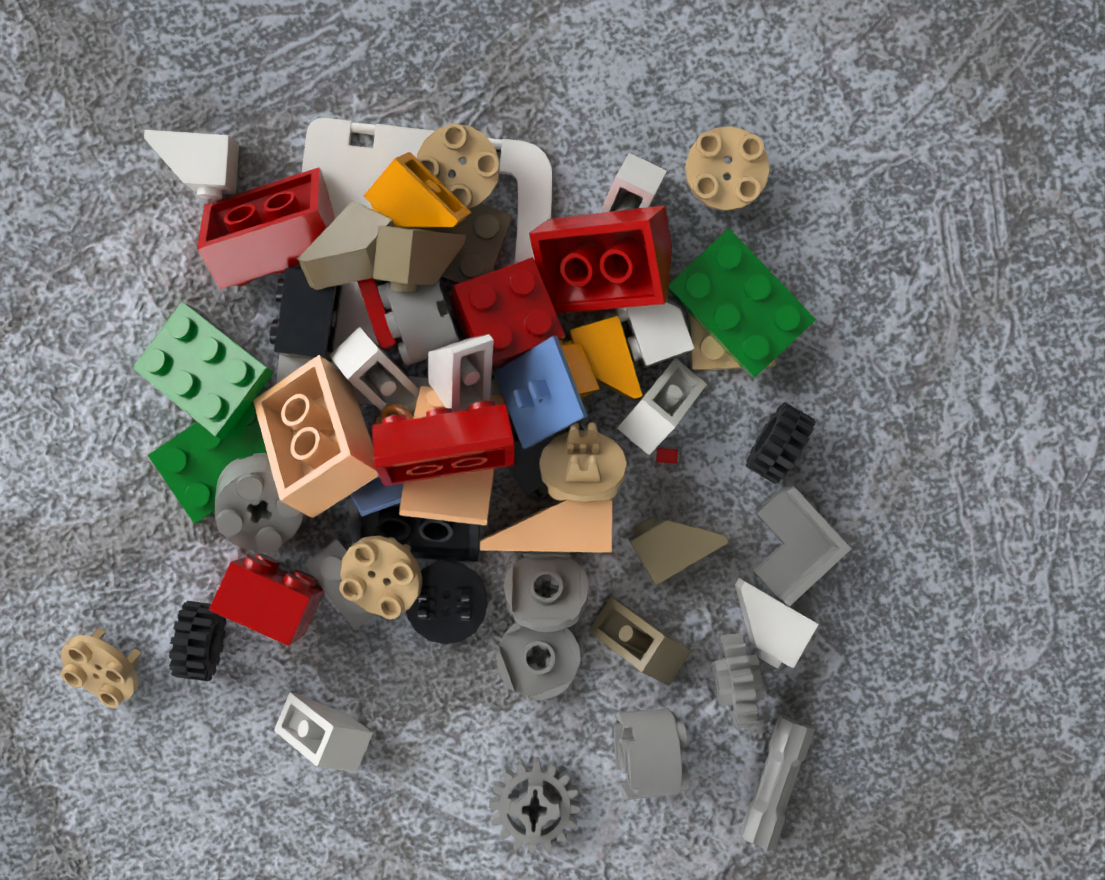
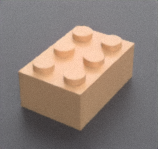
(315, 437)

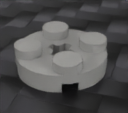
(541, 613)
(528, 677)

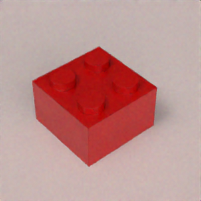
(509, 307)
(268, 598)

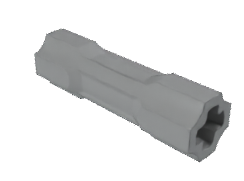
(767, 809)

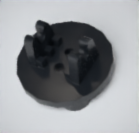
(466, 603)

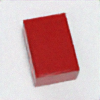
(666, 455)

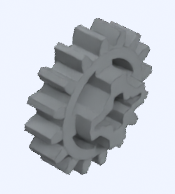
(738, 680)
(518, 805)

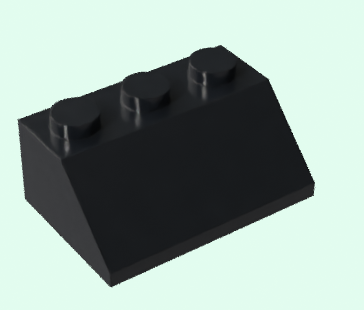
(426, 536)

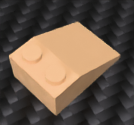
(453, 497)
(558, 528)

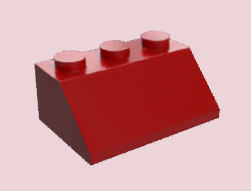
(264, 228)
(605, 259)
(442, 443)

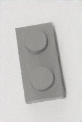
(326, 569)

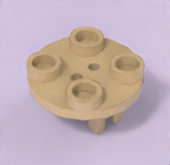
(442, 154)
(707, 166)
(582, 465)
(374, 591)
(100, 668)

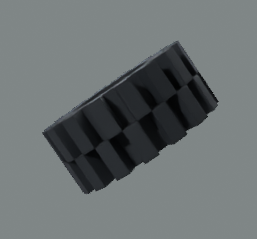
(780, 443)
(196, 642)

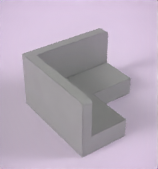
(807, 546)

